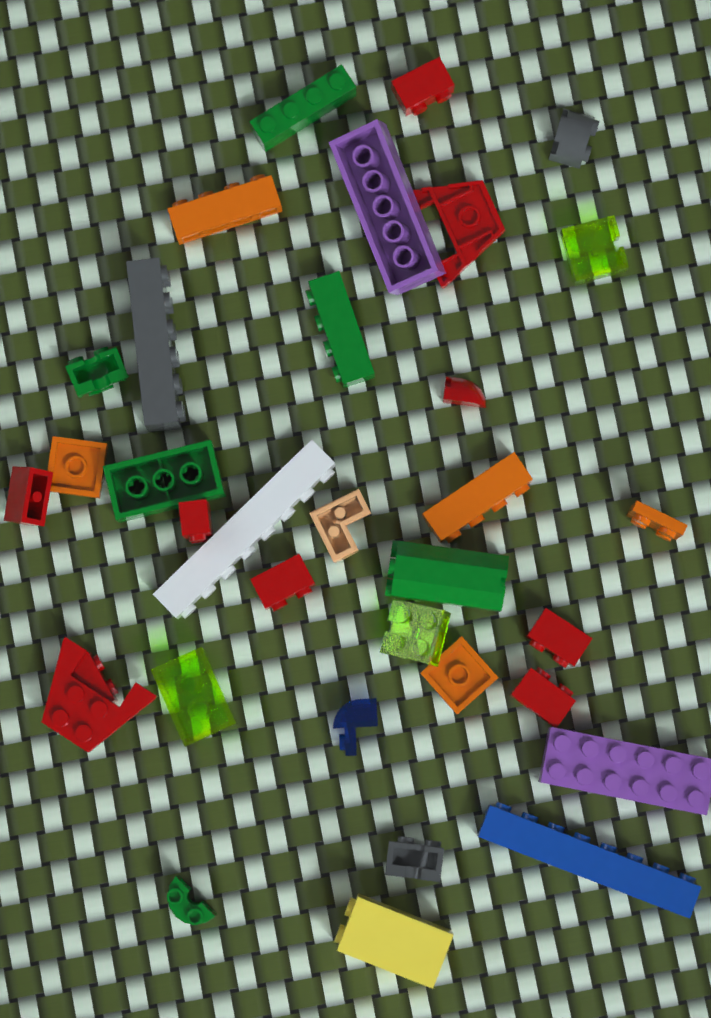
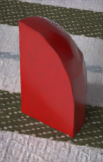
(463, 392)

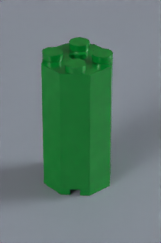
(447, 576)

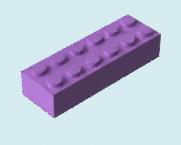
(387, 207)
(626, 770)

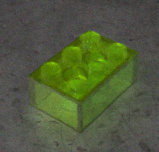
(194, 696)

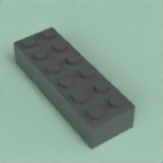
(154, 345)

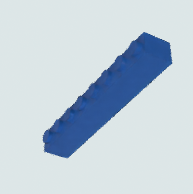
(589, 861)

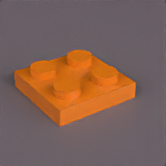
(77, 466)
(665, 526)
(459, 675)

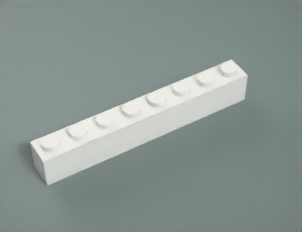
(245, 529)

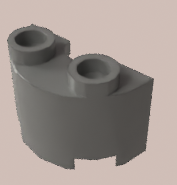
(572, 138)
(414, 859)

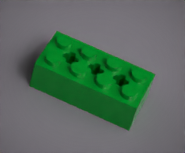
(149, 471)

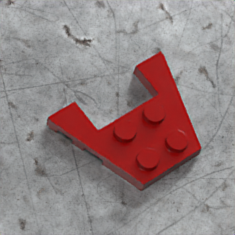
(469, 220)
(82, 712)

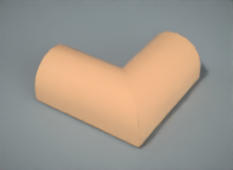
(333, 520)

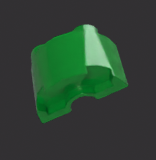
(96, 373)
(183, 906)

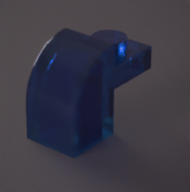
(353, 715)

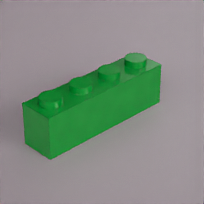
(303, 108)
(341, 330)

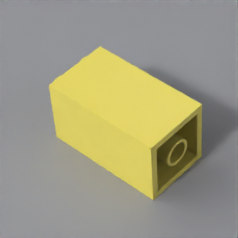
(393, 940)

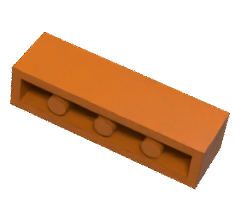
(224, 209)
(478, 497)

